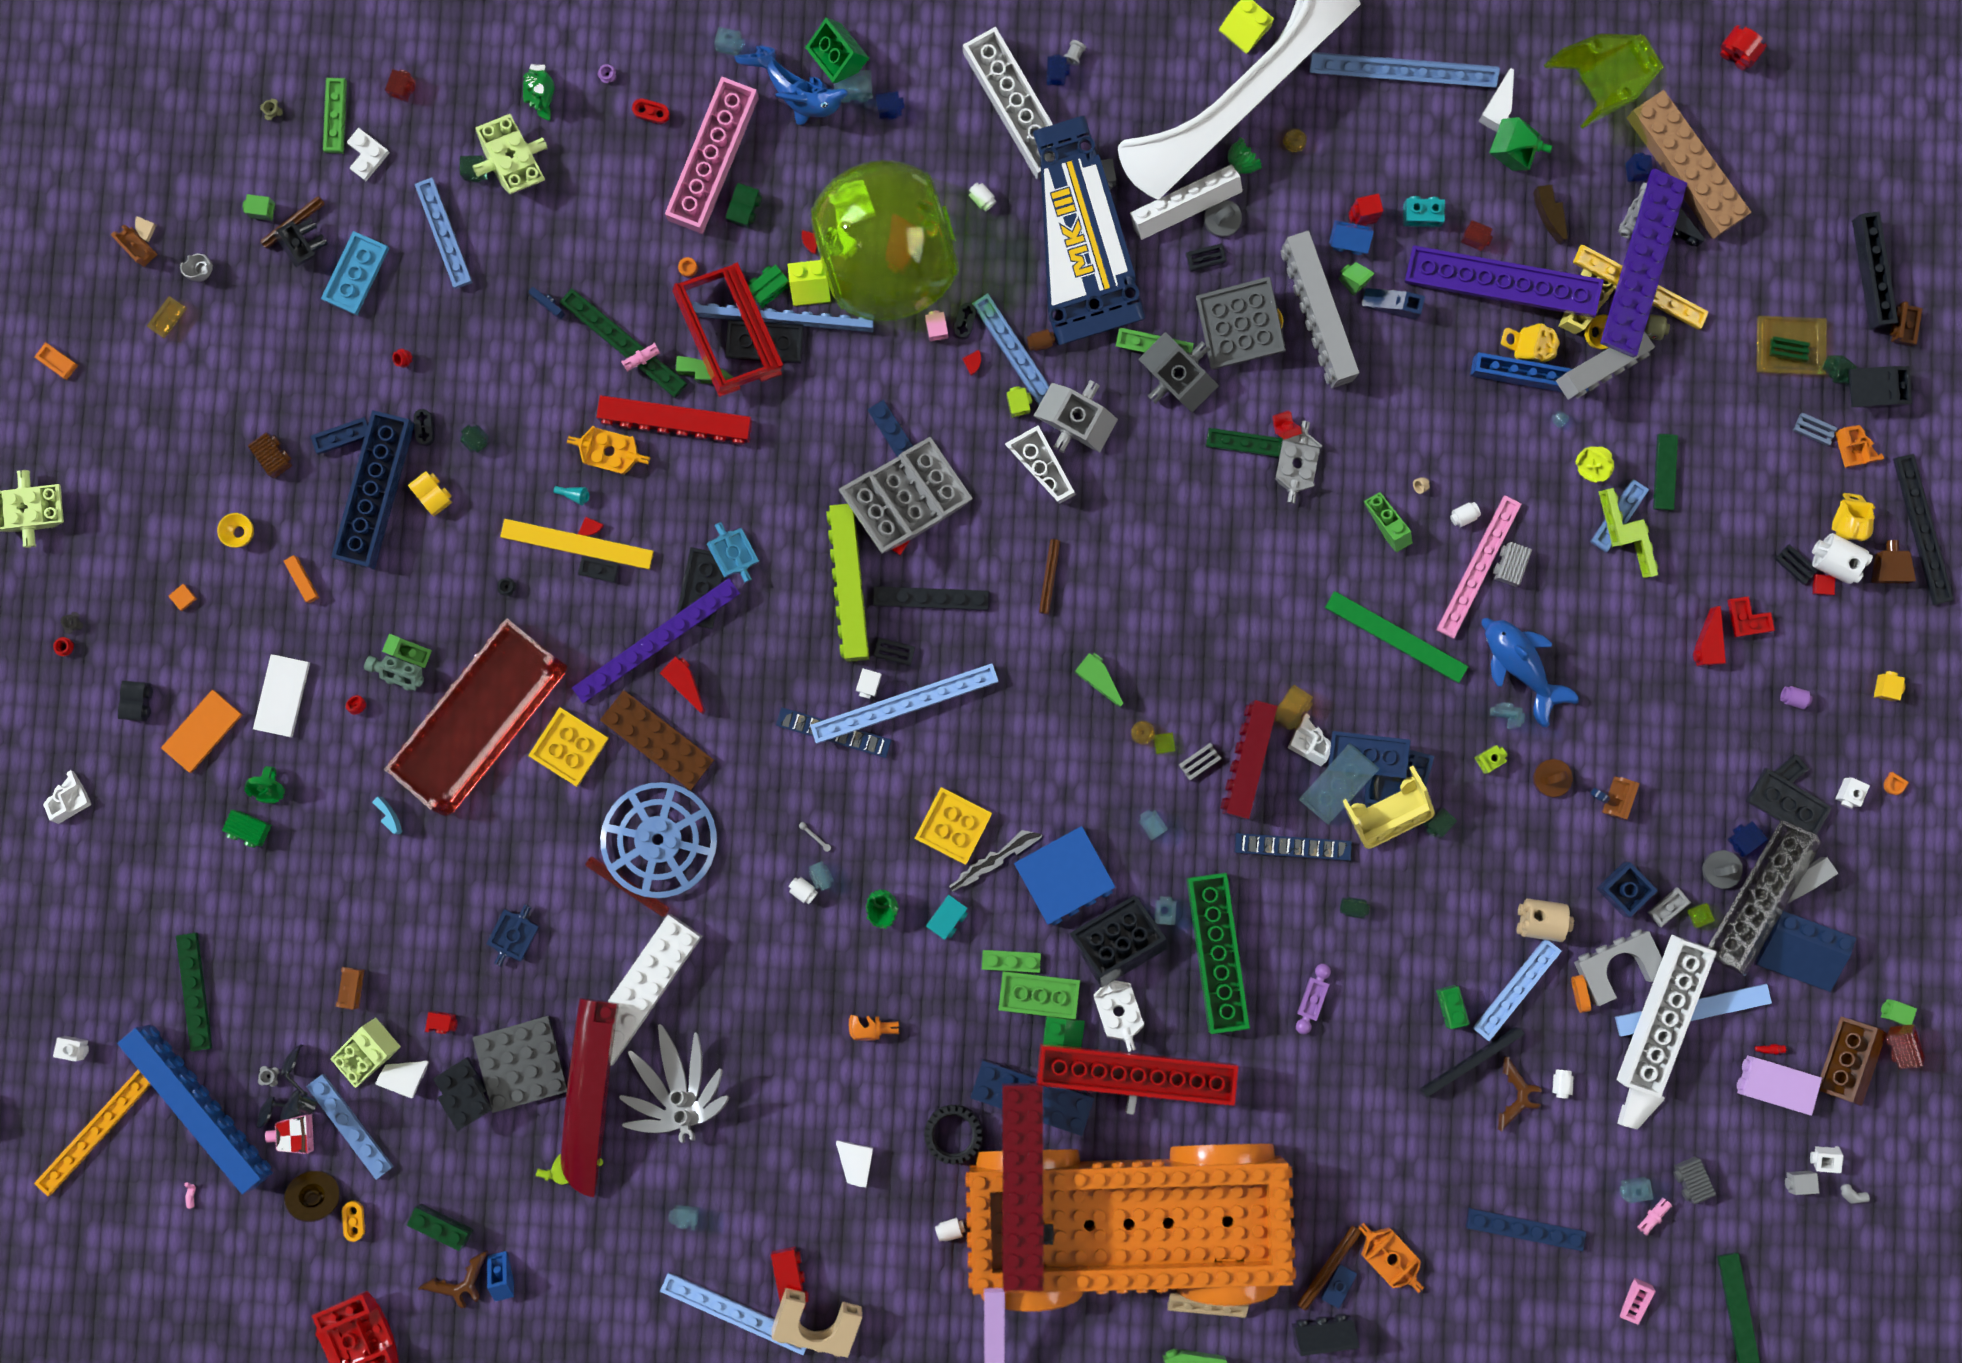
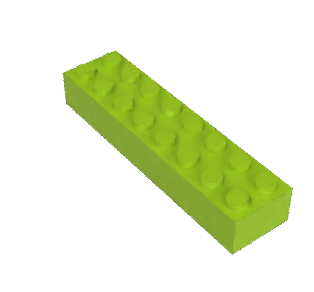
(849, 583)

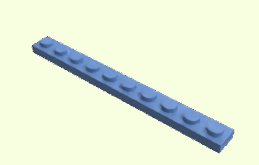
(1404, 69)
(769, 315)

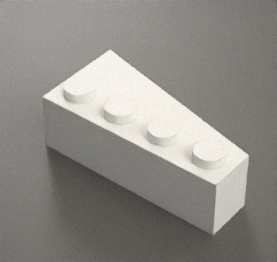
(1040, 460)

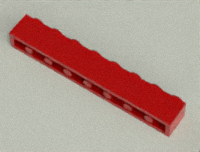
(674, 419)

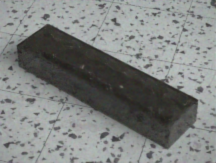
(1764, 896)

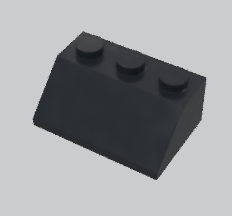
(1325, 1335)

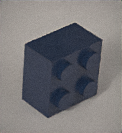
(1627, 889)

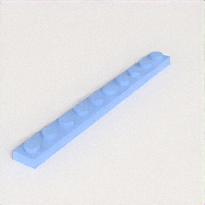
(904, 703)

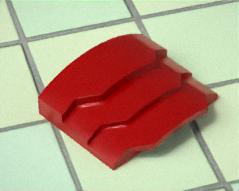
(356, 1332)

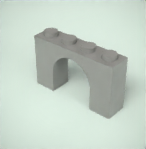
(1594, 966)

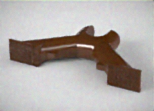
(1523, 1090)
(467, 1285)

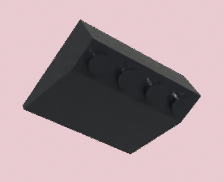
(1119, 941)

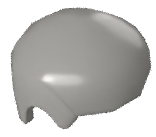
(197, 267)

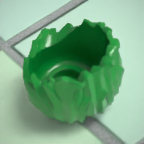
(1242, 158)
(881, 908)

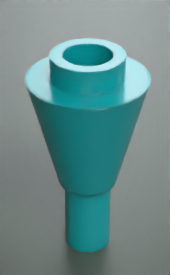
(577, 494)

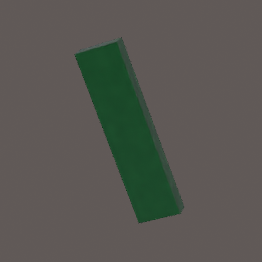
(1244, 442)
(1665, 472)

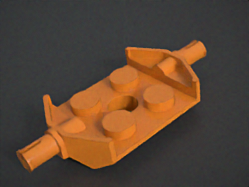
(1378, 1248)

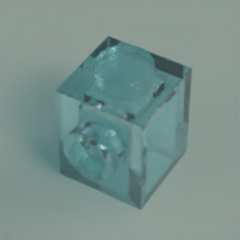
(728, 41)
(1636, 1189)

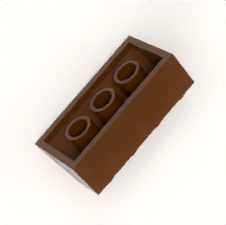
(1851, 1060)

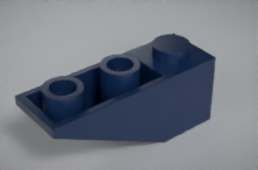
(1394, 302)

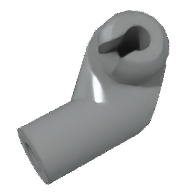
(1853, 1197)

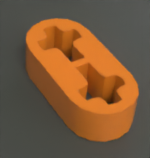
(1581, 993)

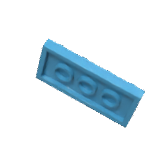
(355, 273)

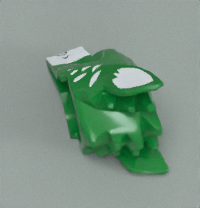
(538, 90)

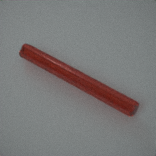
(651, 903)

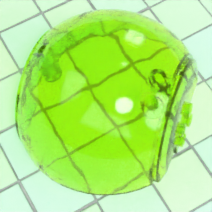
(884, 240)

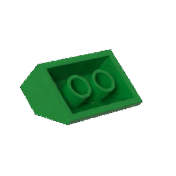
(836, 51)
(1063, 1031)

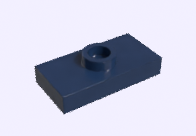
(547, 302)
(1339, 1286)

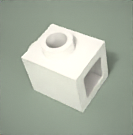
(1852, 793)
(71, 1048)

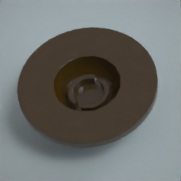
(312, 1196)

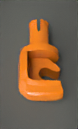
(873, 1031)

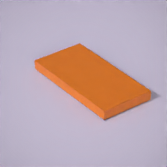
(201, 731)

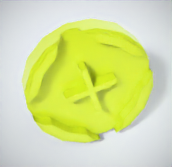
(1595, 464)

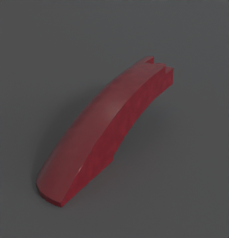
(587, 1093)

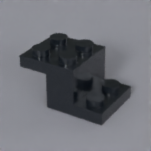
(462, 1094)

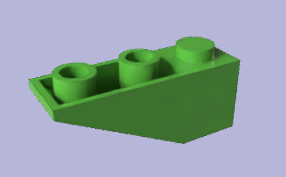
(1389, 522)

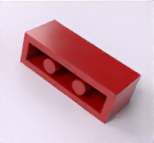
(788, 1272)

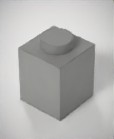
(1802, 1182)

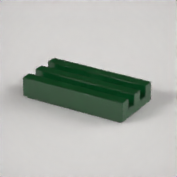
(1789, 345)

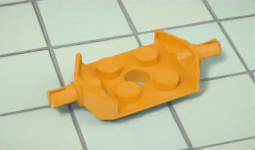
(593, 446)

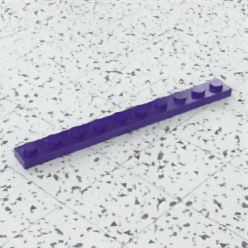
(656, 640)

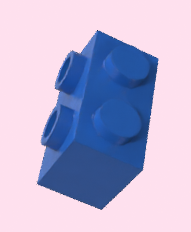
(1351, 237)

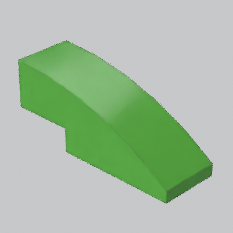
(697, 368)

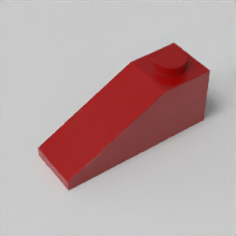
(1710, 644)
(683, 681)

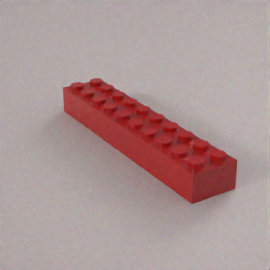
(1137, 1074)

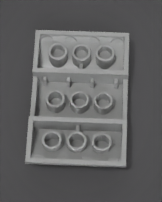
(906, 495)

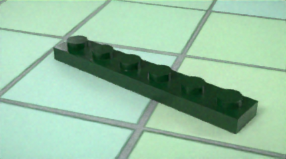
(194, 992)

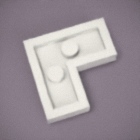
(370, 152)

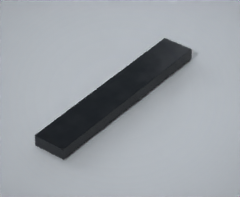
(1470, 1062)

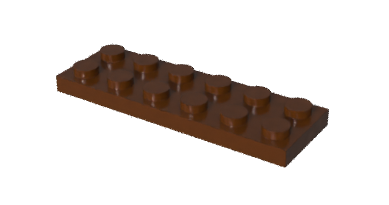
(657, 740)

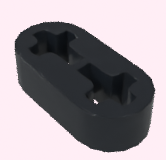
(969, 321)
(419, 427)

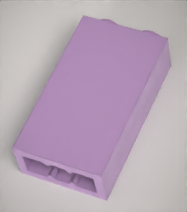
(1779, 1085)

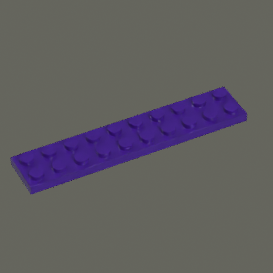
(1643, 263)
(1504, 281)

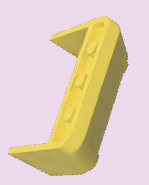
(1393, 814)

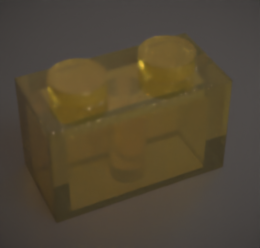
(1292, 707)

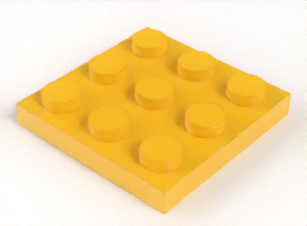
(568, 747)
(953, 825)

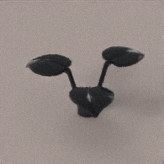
(298, 1100)

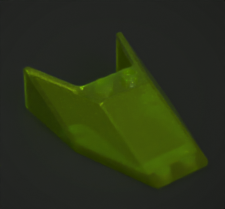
(1612, 67)

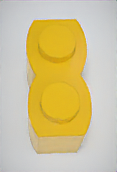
(430, 493)

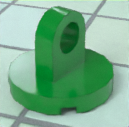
(265, 787)

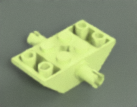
(500, 142)
(43, 509)

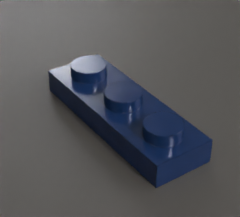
(889, 428)
(340, 436)

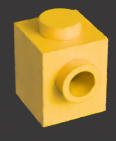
(1889, 686)

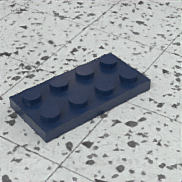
(1387, 753)

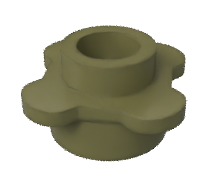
(267, 105)

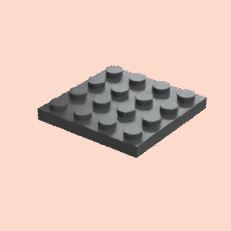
(1241, 323)
(520, 1064)

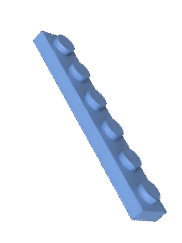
(443, 233)
(349, 1126)

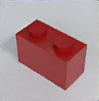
(1366, 210)

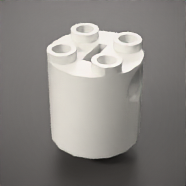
(1833, 558)

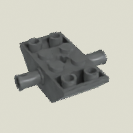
(1192, 386)

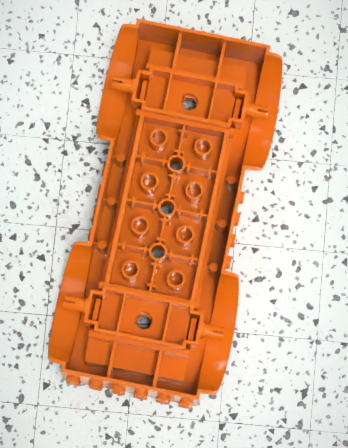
(1189, 1255)

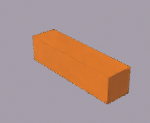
(301, 579)

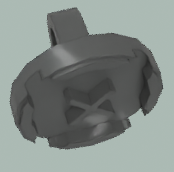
(1223, 219)
(1722, 869)

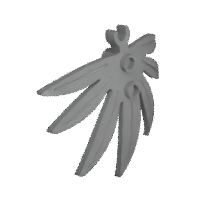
(681, 1105)

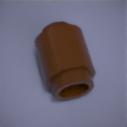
(1040, 340)

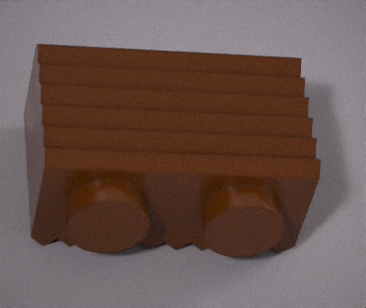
(270, 455)

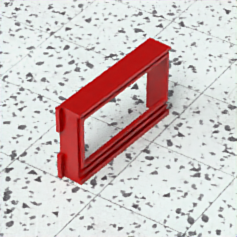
(751, 318)

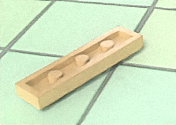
(1179, 1303)

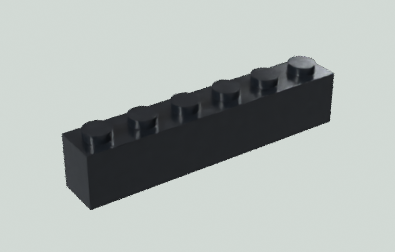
(1874, 271)

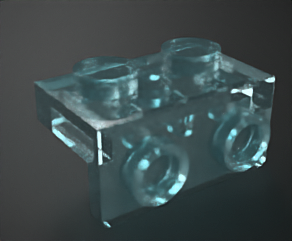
(1514, 714)

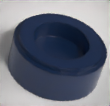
(1600, 795)

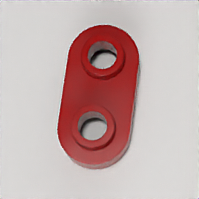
(651, 112)

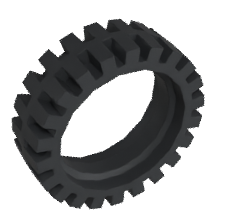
(946, 1157)

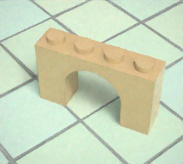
(834, 1340)

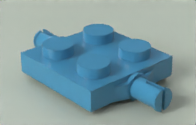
(732, 552)

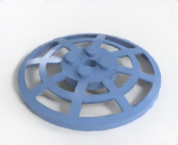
(670, 846)

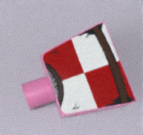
(293, 1135)

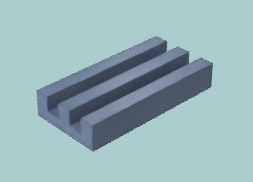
(1830, 435)

